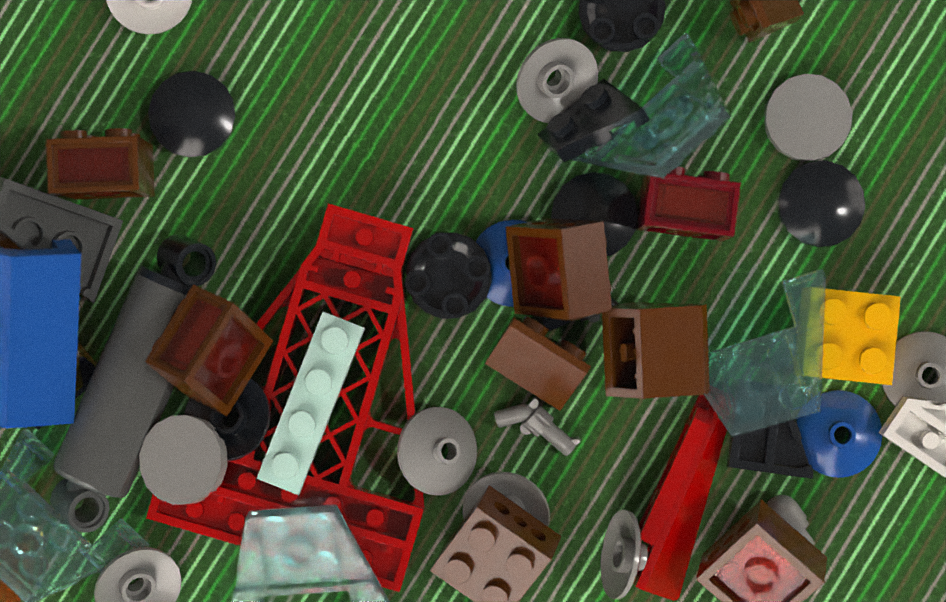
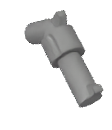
(538, 422)

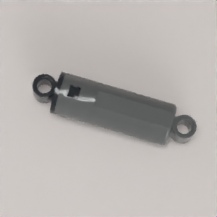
(124, 391)

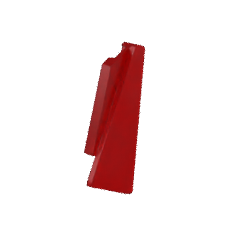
(679, 502)

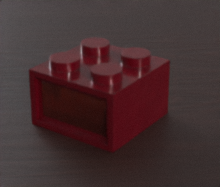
(689, 205)

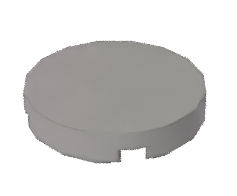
(807, 117)
(183, 459)

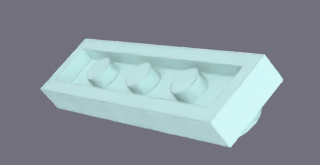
(310, 403)

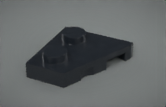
(591, 120)
(771, 450)

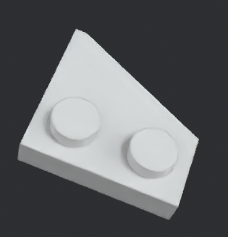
(920, 430)

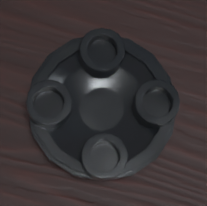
(621, 23)
(192, 114)
(599, 198)
(821, 203)
(448, 275)

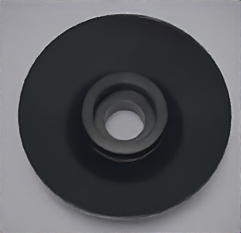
(252, 424)

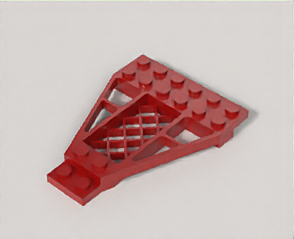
(359, 263)

